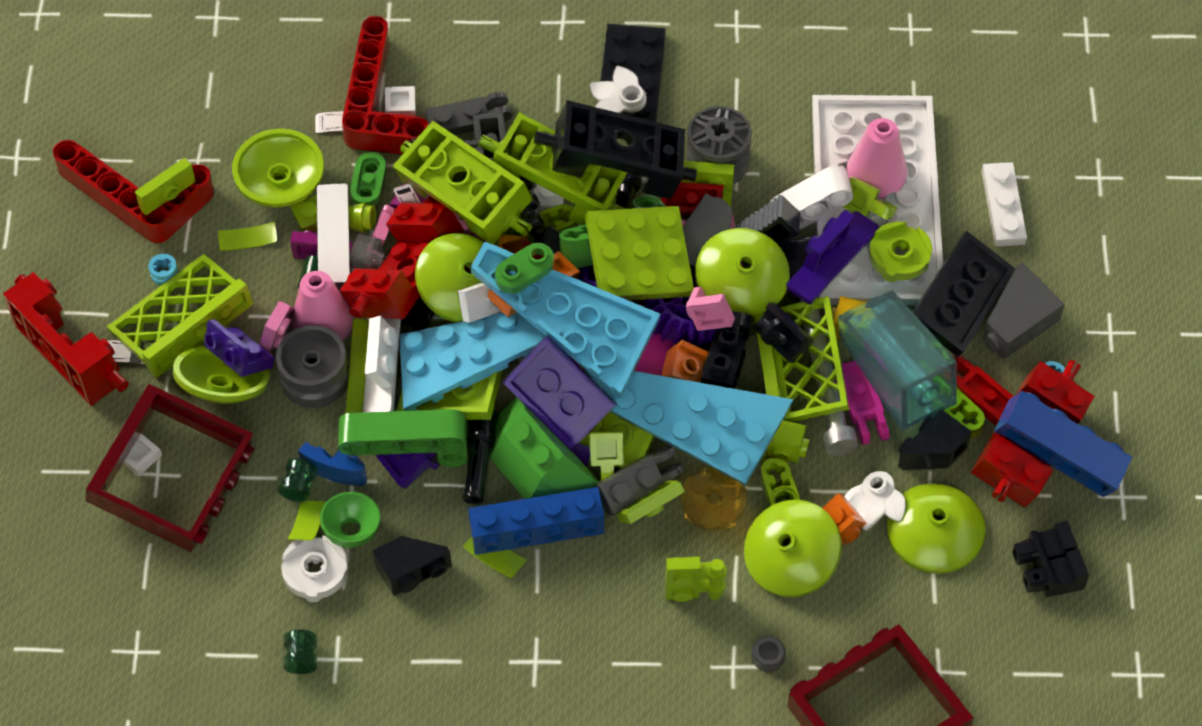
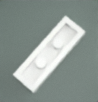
(1004, 204)

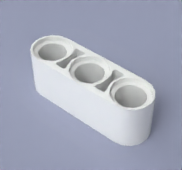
(820, 194)

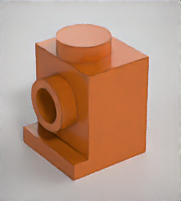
(685, 362)

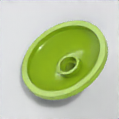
(275, 156)
(442, 273)
(745, 289)
(213, 381)
(933, 543)
(802, 564)

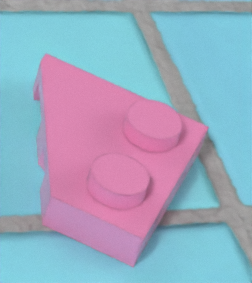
(276, 326)

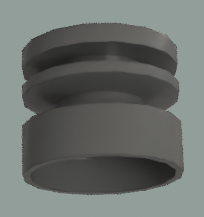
(721, 137)

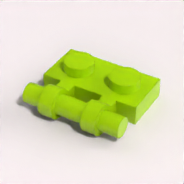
(689, 576)

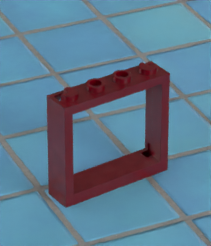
(194, 417)
(860, 656)

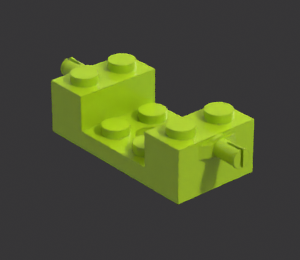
(535, 161)
(486, 199)

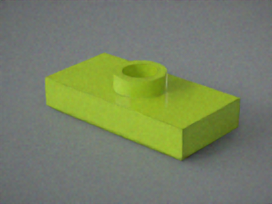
(165, 186)
(652, 503)

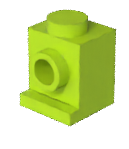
(788, 443)

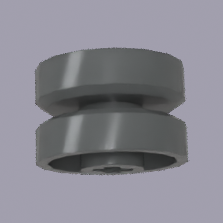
(312, 366)

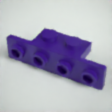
(831, 253)

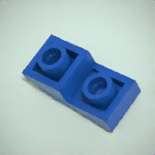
(339, 468)

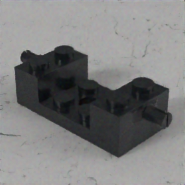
(590, 135)

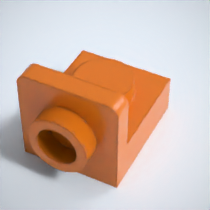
(846, 518)

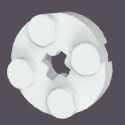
(319, 584)

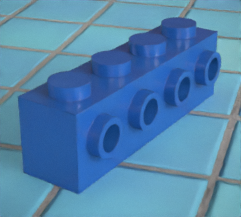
(1063, 443)
(536, 520)

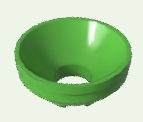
(350, 508)

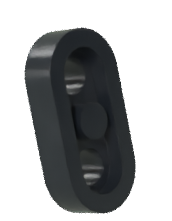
(743, 324)

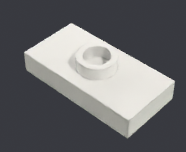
(475, 303)

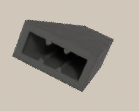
(707, 220)
(1021, 313)

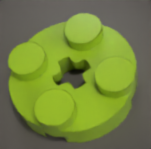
(900, 267)

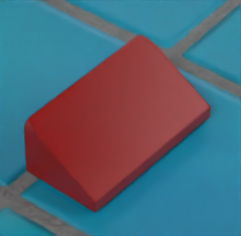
(690, 194)

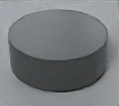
(768, 654)

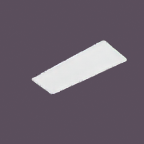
(333, 231)

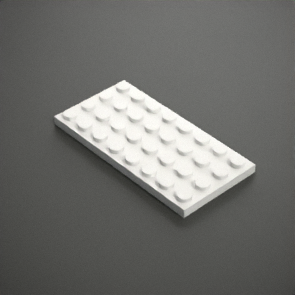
(837, 129)

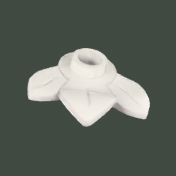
(616, 94)
(875, 503)

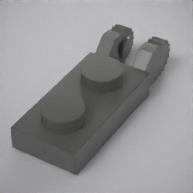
(459, 116)
(637, 480)

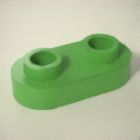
(366, 182)
(527, 268)

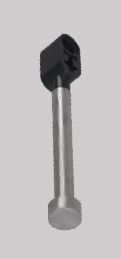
(839, 438)

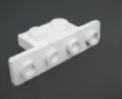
(381, 364)

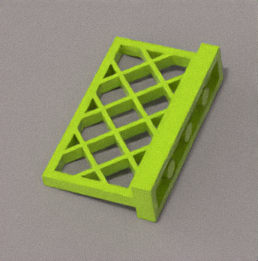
(193, 326)
(776, 373)

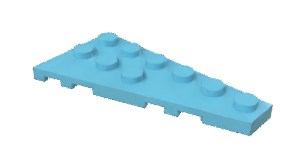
(584, 321)
(461, 354)
(707, 421)

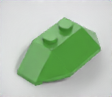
(534, 456)

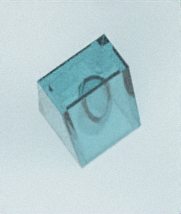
(900, 359)

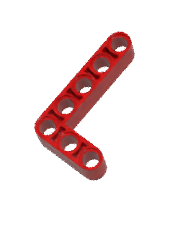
(360, 122)
(99, 179)

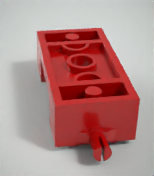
(392, 287)
(84, 365)
(1011, 468)

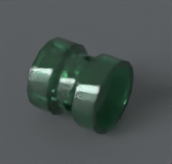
(297, 480)
(300, 652)

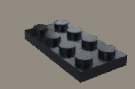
(642, 53)
(963, 293)

